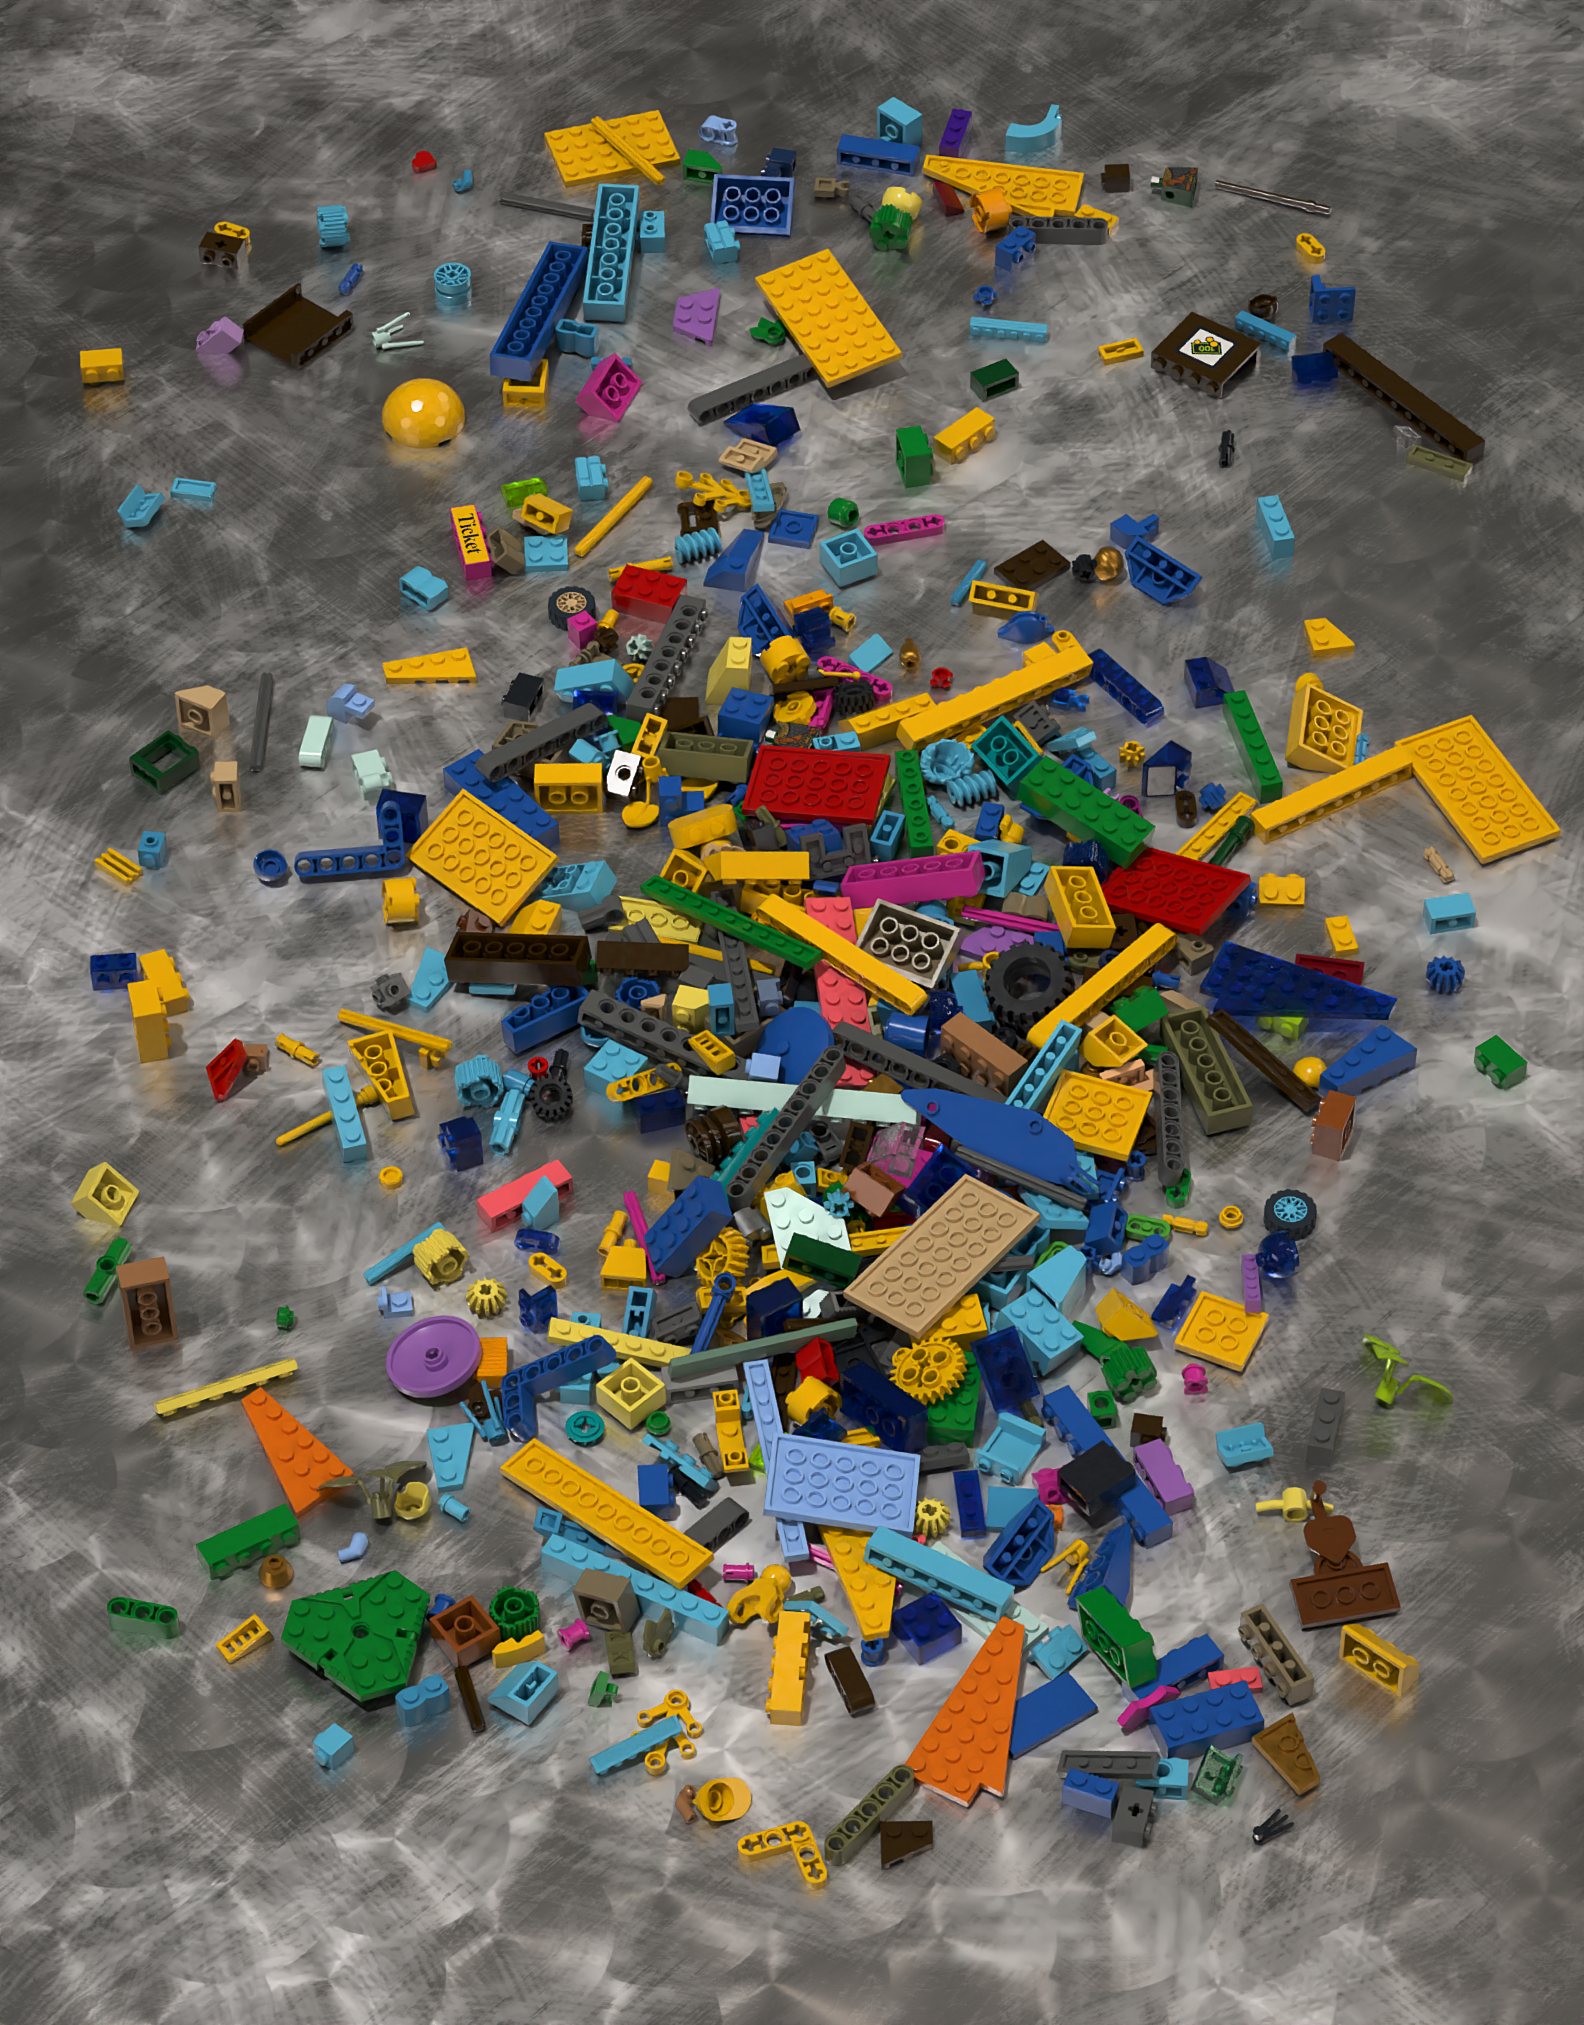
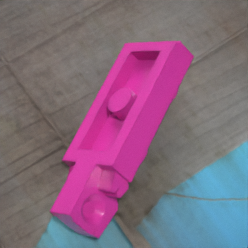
(824, 701)

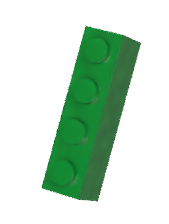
(248, 1541)

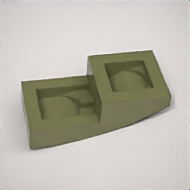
(619, 1652)

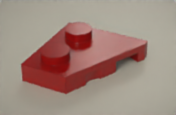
(225, 1069)

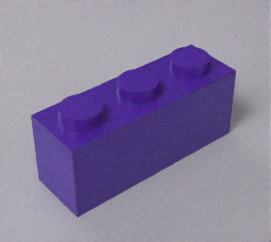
(956, 134)

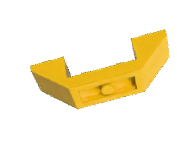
(729, 1431)

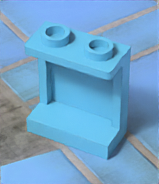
(1011, 1448)

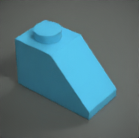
(541, 1206)

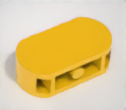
(703, 826)

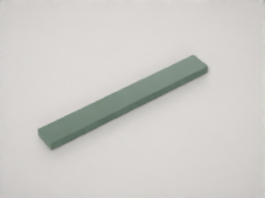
(760, 1348)

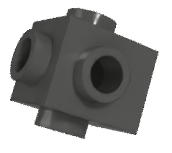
(389, 990)

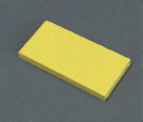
(662, 918)

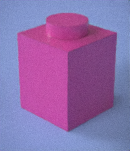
(581, 629)

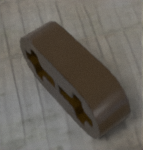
(1181, 809)

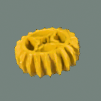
(723, 1254)

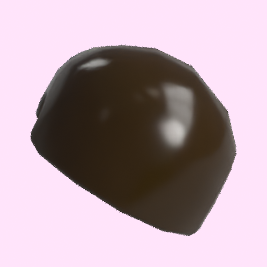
(1263, 306)

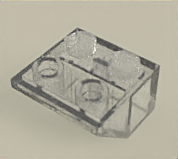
(897, 1148)

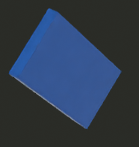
(1048, 1713)

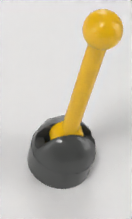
(818, 672)

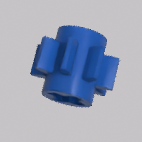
(1212, 795)
(1092, 1259)

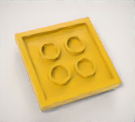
(1220, 1331)

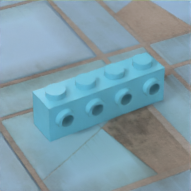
(580, 1389)

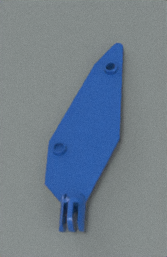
(1004, 1134)

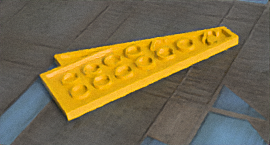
(1026, 188)

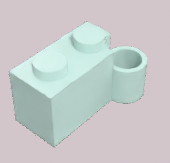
(371, 773)

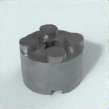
(753, 1228)

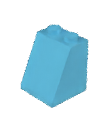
(1003, 865)
(1060, 1279)

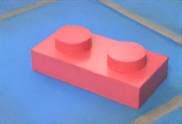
(1227, 1677)

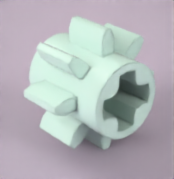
(639, 647)

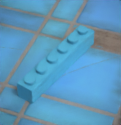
(1008, 329)
(639, 1742)

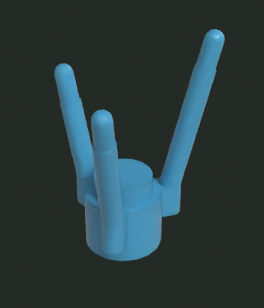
(494, 1427)

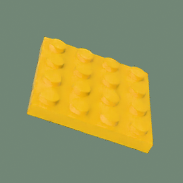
(1098, 1113)

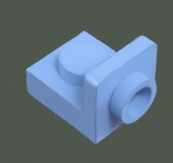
(395, 1304)

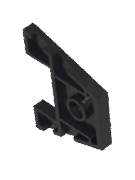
(858, 1349)

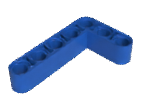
(359, 853)
(546, 1374)

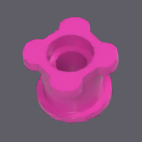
(1194, 1379)

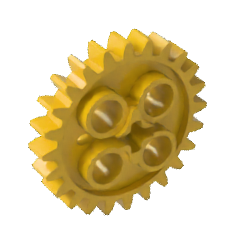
(929, 1369)

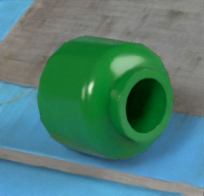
(843, 512)

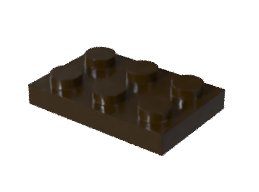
(1032, 567)

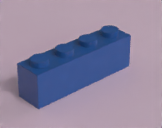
(878, 155)
(1181, 1668)

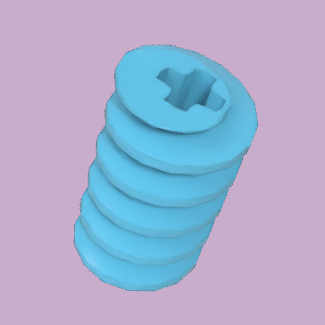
(697, 543)
(972, 787)

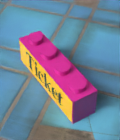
(471, 542)

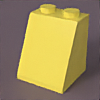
(730, 670)

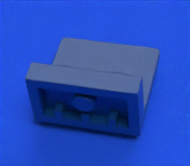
(1330, 303)

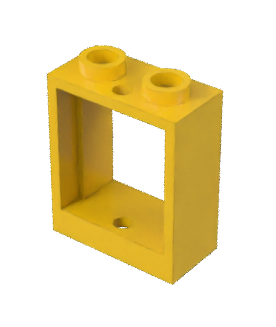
(534, 396)

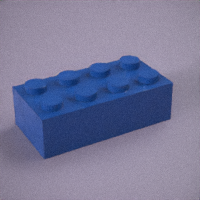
(688, 1226)
(1210, 1718)

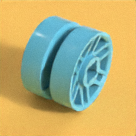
(452, 284)

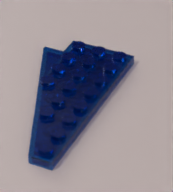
(1271, 987)

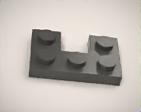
(836, 862)

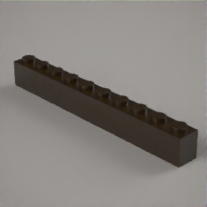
(1404, 400)

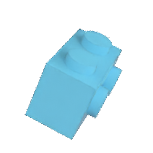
(651, 232)

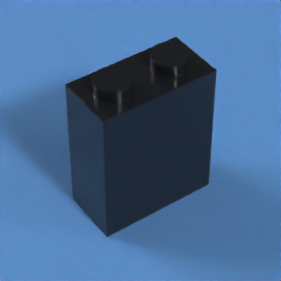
(1096, 1477)

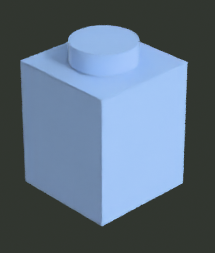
(763, 1068)

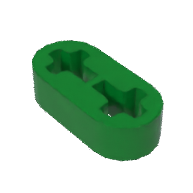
(1182, 1188)

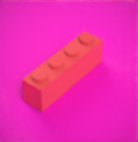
(505, 1204)

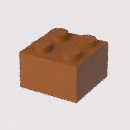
(1333, 1125)
(873, 1189)
(465, 1632)

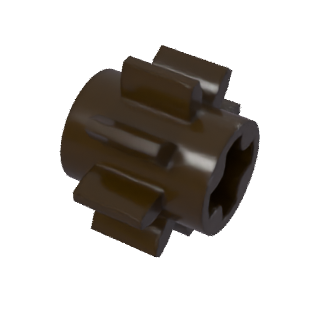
(607, 639)

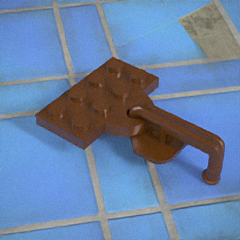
(1336, 1589)

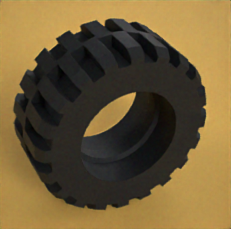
(1021, 962)

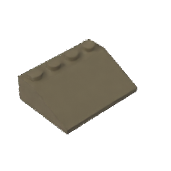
(910, 942)

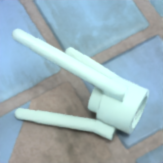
(382, 335)

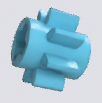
(839, 1198)

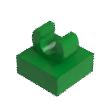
(602, 1690)

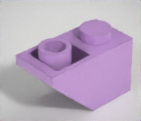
(220, 337)

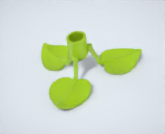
(1389, 1386)

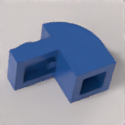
(1125, 529)

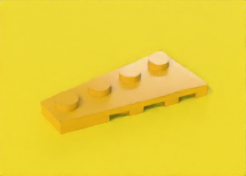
(445, 665)

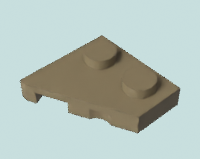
(685, 1169)

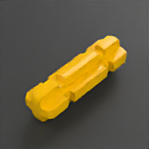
(1186, 1225)

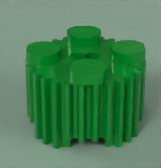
(890, 228)
(1129, 1372)
(515, 1613)

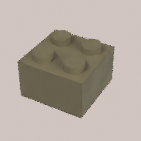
(606, 1600)

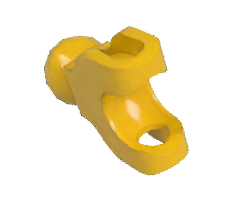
(761, 1596)

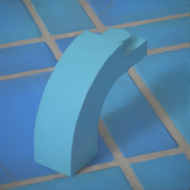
(1035, 137)

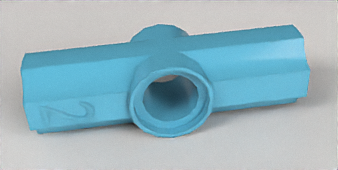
(507, 1122)

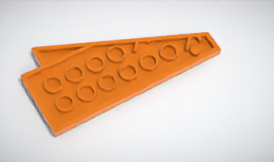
(973, 1729)

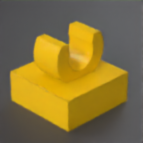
(429, 1056)

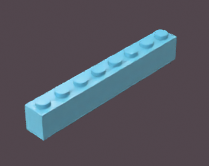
(688, 1611)

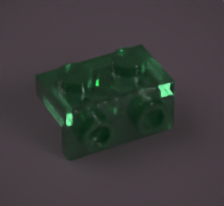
(1216, 1775)

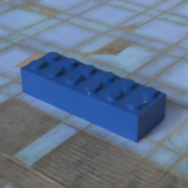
(504, 798)

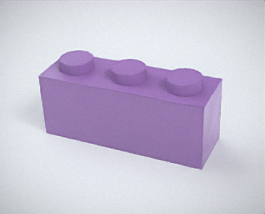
(1163, 1476)

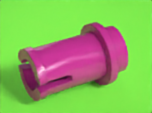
(738, 1572)

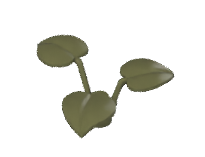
(381, 1499)

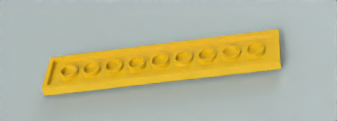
(607, 1513)

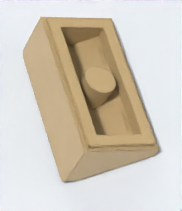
(1176, 1002)
(656, 1007)

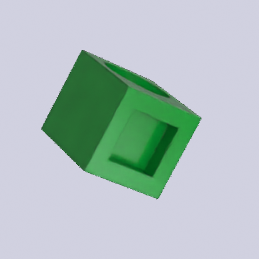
(1102, 1408)

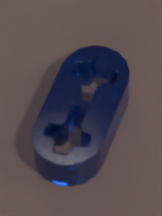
(537, 1241)

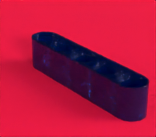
(1124, 688)

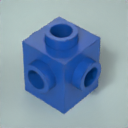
(1245, 901)

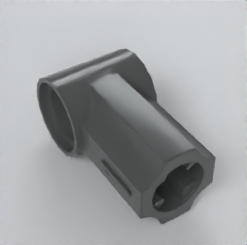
(609, 912)

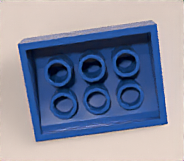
(754, 203)

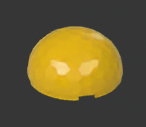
(423, 413)

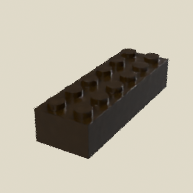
(518, 958)

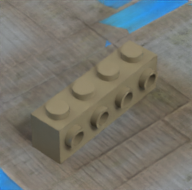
(1276, 1654)

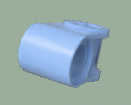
(718, 130)

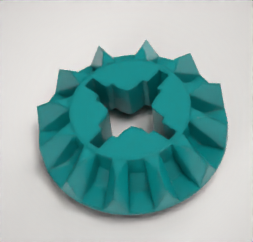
(575, 1425)

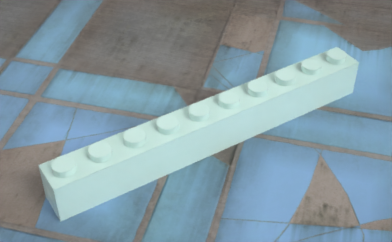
(764, 1096)

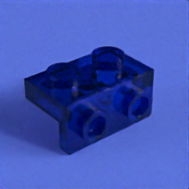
(1313, 367)
(113, 971)
(1175, 1302)
(538, 1308)
(821, 1427)

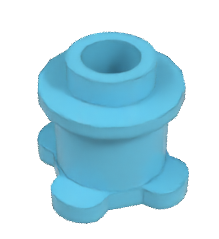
(608, 742)

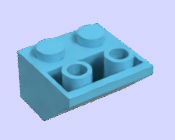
(526, 1690)

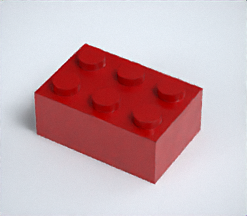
(647, 593)

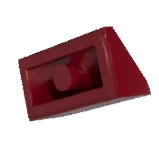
(947, 199)

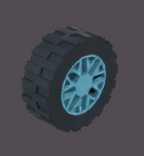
(1290, 1212)

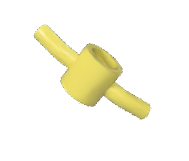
(1293, 1503)

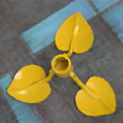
(642, 814)

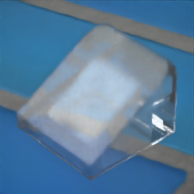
(1405, 436)

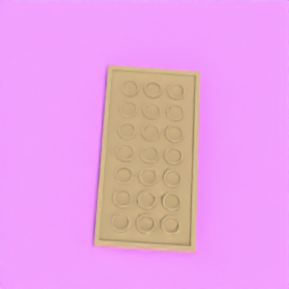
(941, 1256)

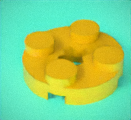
(795, 709)

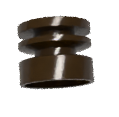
(713, 1134)

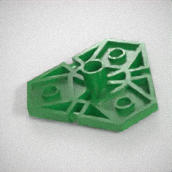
(366, 1635)

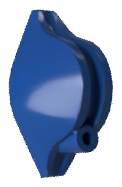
(1026, 628)

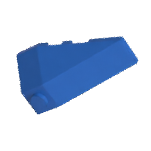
(736, 563)

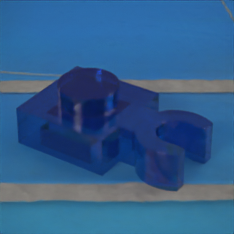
(1067, 698)

